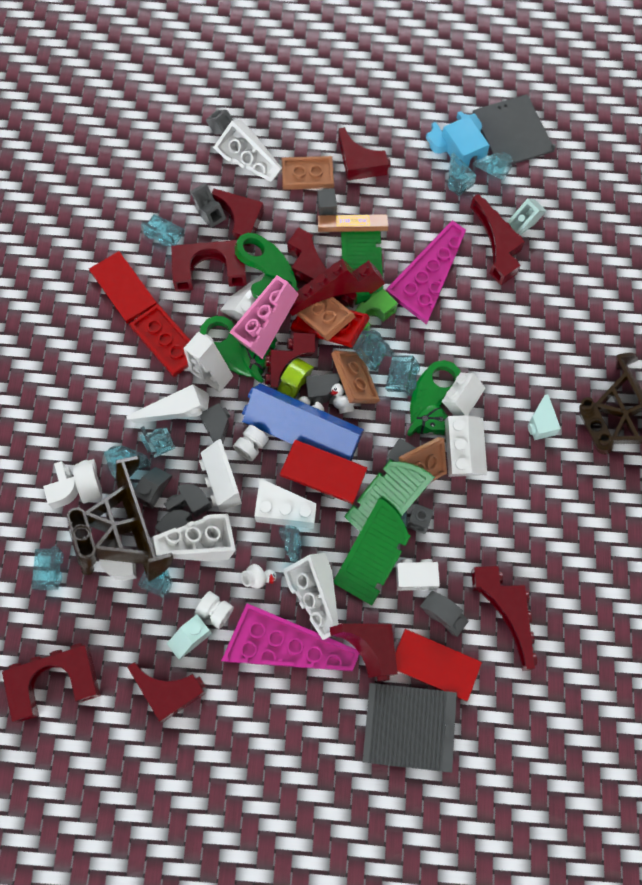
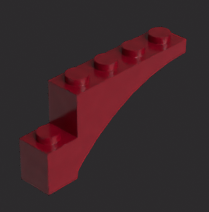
(503, 240)
(308, 263)
(337, 281)
(513, 608)

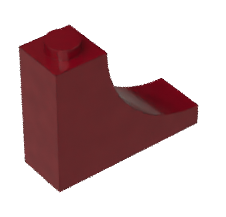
(360, 161)
(243, 210)
(374, 644)
(167, 697)

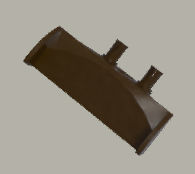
(591, 411)
(88, 552)

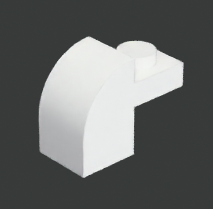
(87, 481)
(63, 491)
(117, 569)

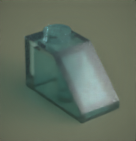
(496, 165)
(459, 175)
(121, 452)
(158, 586)

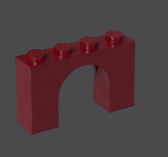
(189, 255)
(21, 679)

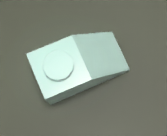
(526, 216)
(544, 420)
(188, 637)

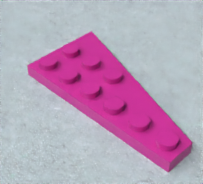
(424, 278)
(274, 641)

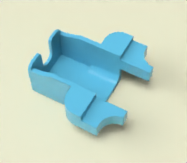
(459, 137)

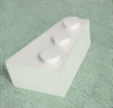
(207, 362)
(283, 507)

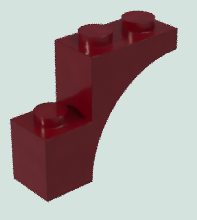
(299, 346)

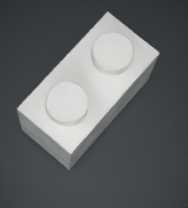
(463, 394)
(417, 575)

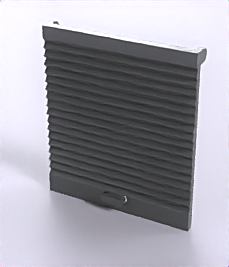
(514, 129)
(409, 727)

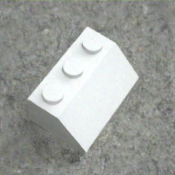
(465, 446)
(219, 476)

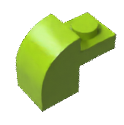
(294, 377)

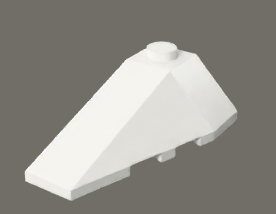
(245, 149)
(240, 301)
(182, 404)
(199, 540)
(314, 586)

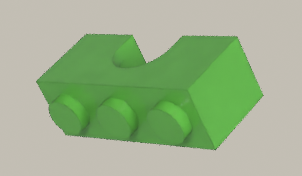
(378, 305)

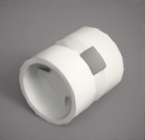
(250, 443)
(213, 609)

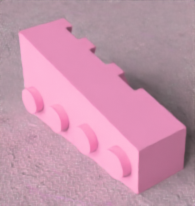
(265, 316)

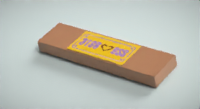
(352, 223)

